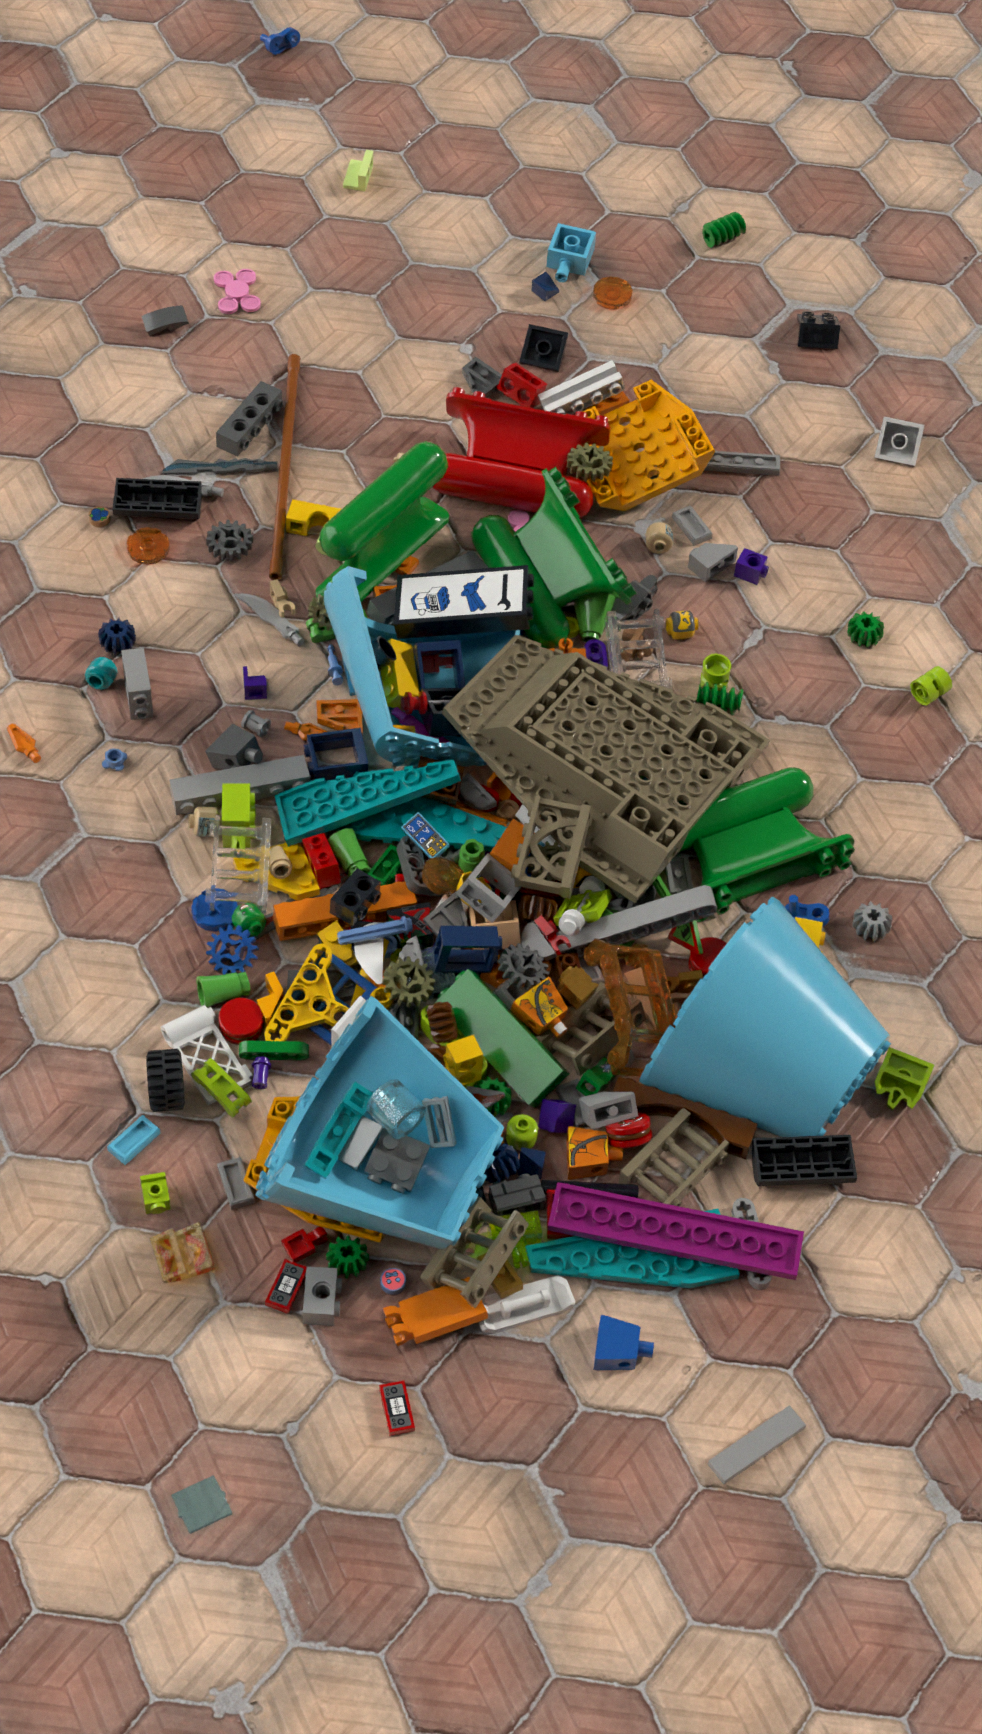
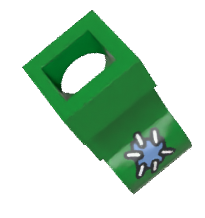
(599, 1076)

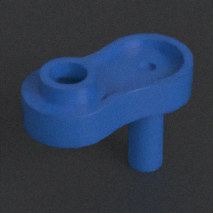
(279, 42)
(808, 911)

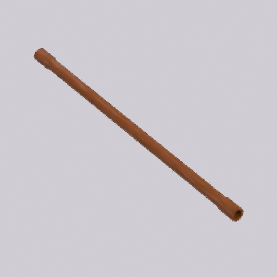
(276, 562)

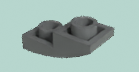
(169, 317)

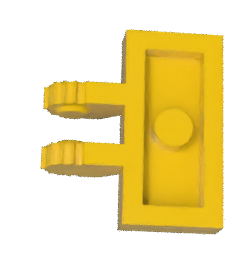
(343, 952)

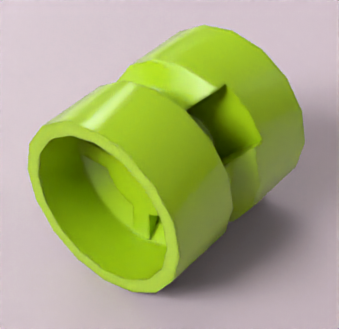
(715, 670)
(931, 685)

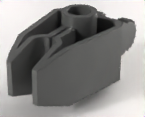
(640, 602)

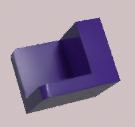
(254, 686)
(556, 1115)

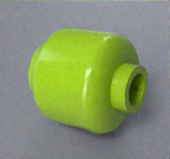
(521, 1132)

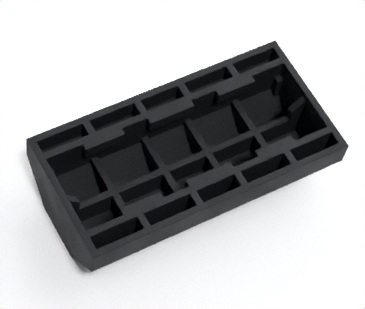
(157, 498)
(803, 1160)

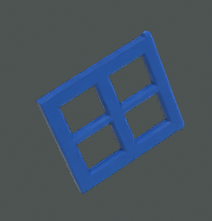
(349, 973)

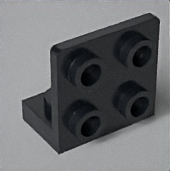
(818, 330)

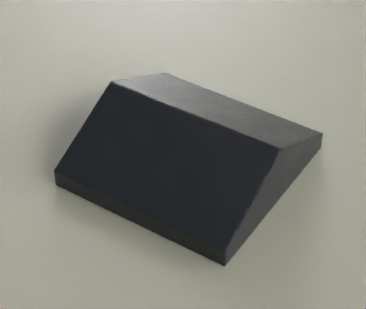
(544, 347)

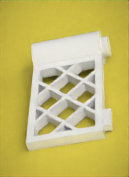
(195, 1026)

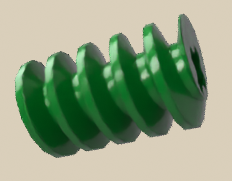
(723, 229)
(720, 698)

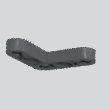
(410, 873)

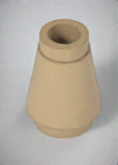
(279, 863)

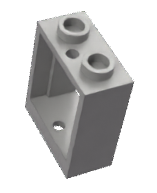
(137, 683)
(473, 889)

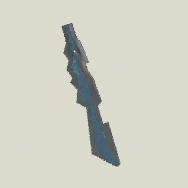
(220, 466)

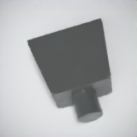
(234, 749)

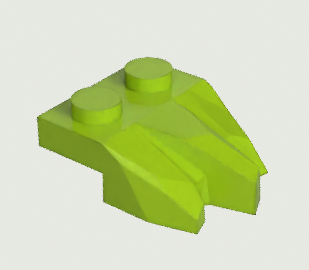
(903, 1078)

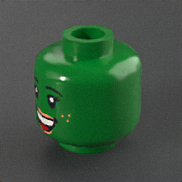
(249, 918)

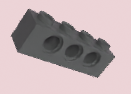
(249, 418)

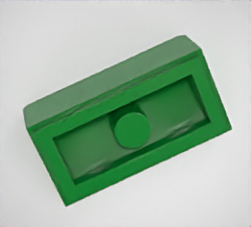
(387, 867)

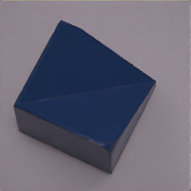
(544, 287)
(531, 1162)

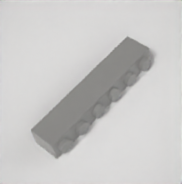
(265, 781)

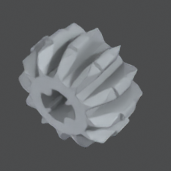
(872, 921)

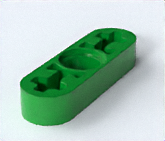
(274, 1050)

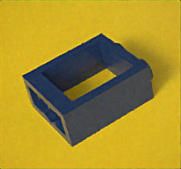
(439, 648)
(331, 741)
(455, 961)

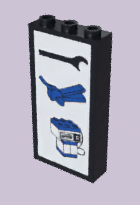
(463, 602)

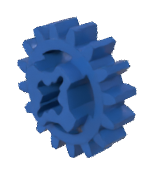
(240, 946)

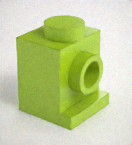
(155, 1193)

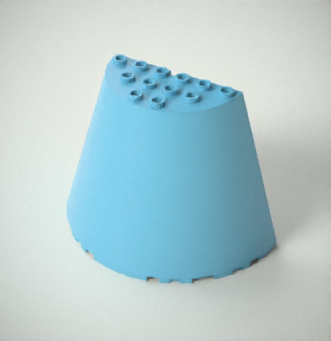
(354, 639)
(770, 1032)
(371, 1054)

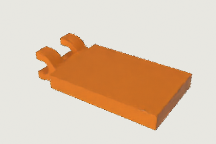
(432, 1315)

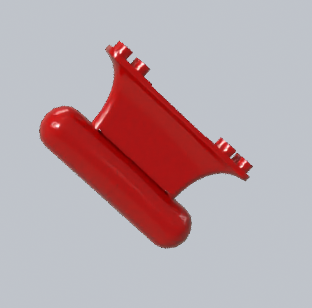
(512, 448)

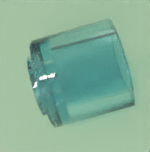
(396, 1109)

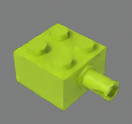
(238, 811)

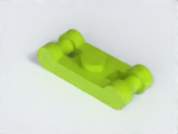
(221, 1087)

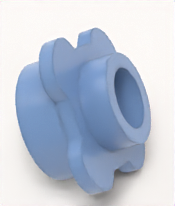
(114, 754)

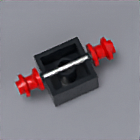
(430, 706)

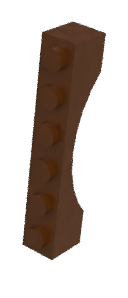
(716, 1123)

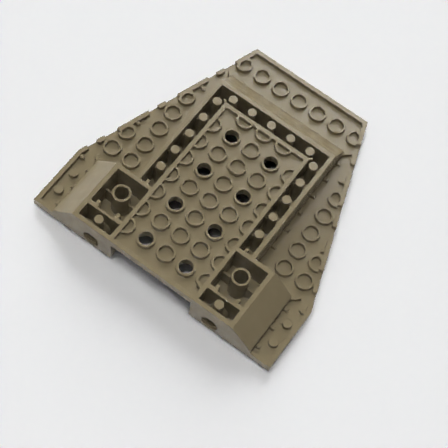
(636, 827)

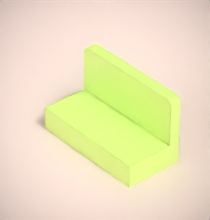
(359, 172)

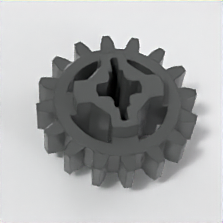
(229, 540)
(522, 966)

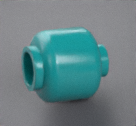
(101, 673)

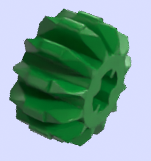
(865, 629)
(501, 1106)
(347, 1256)

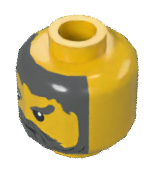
(681, 625)

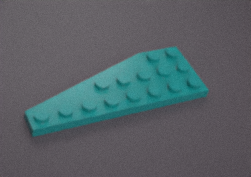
(334, 803)
(451, 823)
(615, 1262)

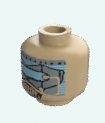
(659, 538)
(201, 820)

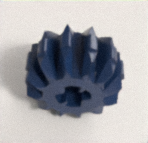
(116, 635)
(504, 1164)

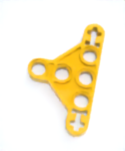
(314, 991)

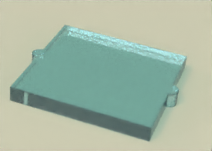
(201, 1504)

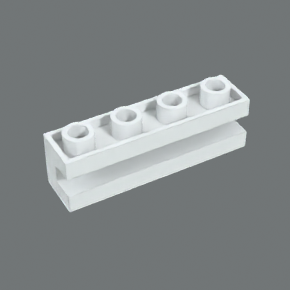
(583, 390)

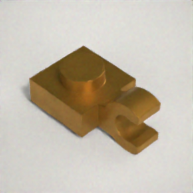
(684, 981)

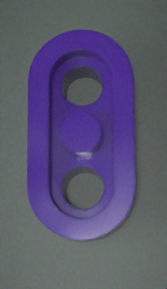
(599, 650)

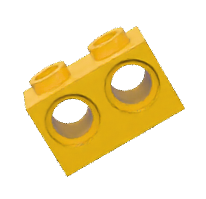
(464, 1060)

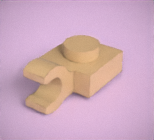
(279, 596)

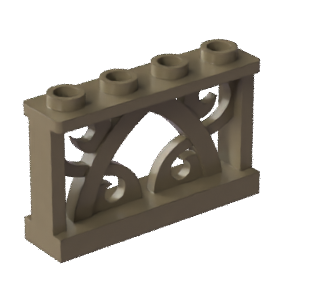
(566, 873)

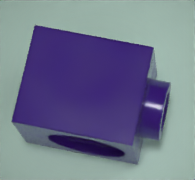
(751, 566)

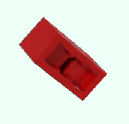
(521, 385)
(321, 860)

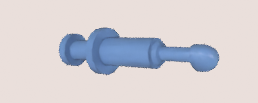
(334, 670)

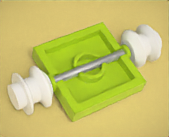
(583, 907)

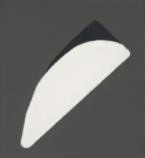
(369, 954)

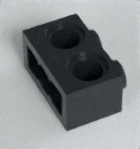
(355, 897)

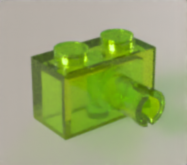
(532, 1235)

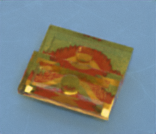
(182, 1253)

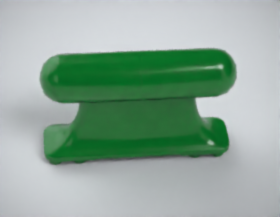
(387, 518)
(557, 553)
(756, 843)

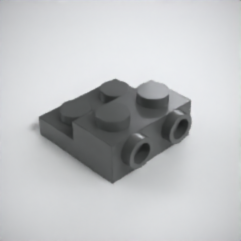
(396, 1161)

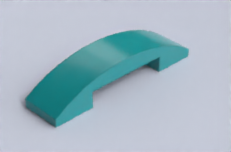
(338, 1130)

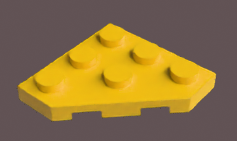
(300, 882)

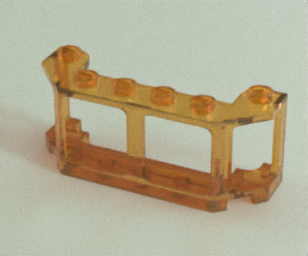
(656, 989)

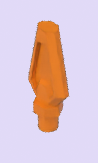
(303, 729)
(23, 742)

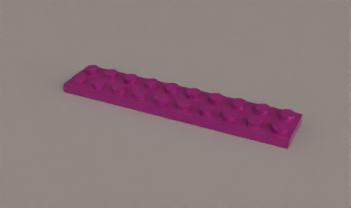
(676, 1231)

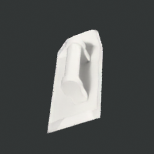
(533, 1303)

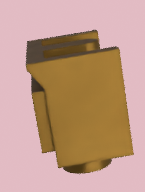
(576, 986)

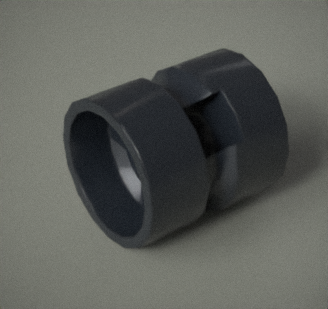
(383, 652)

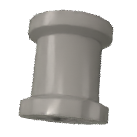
(255, 723)

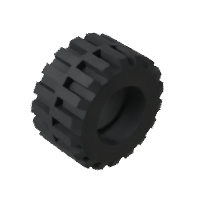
(165, 1080)

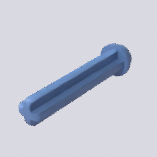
(403, 925)

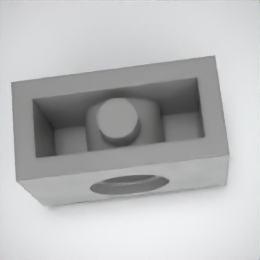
(318, 1310)

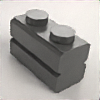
(519, 1195)

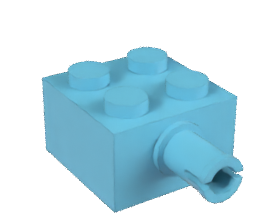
(570, 251)

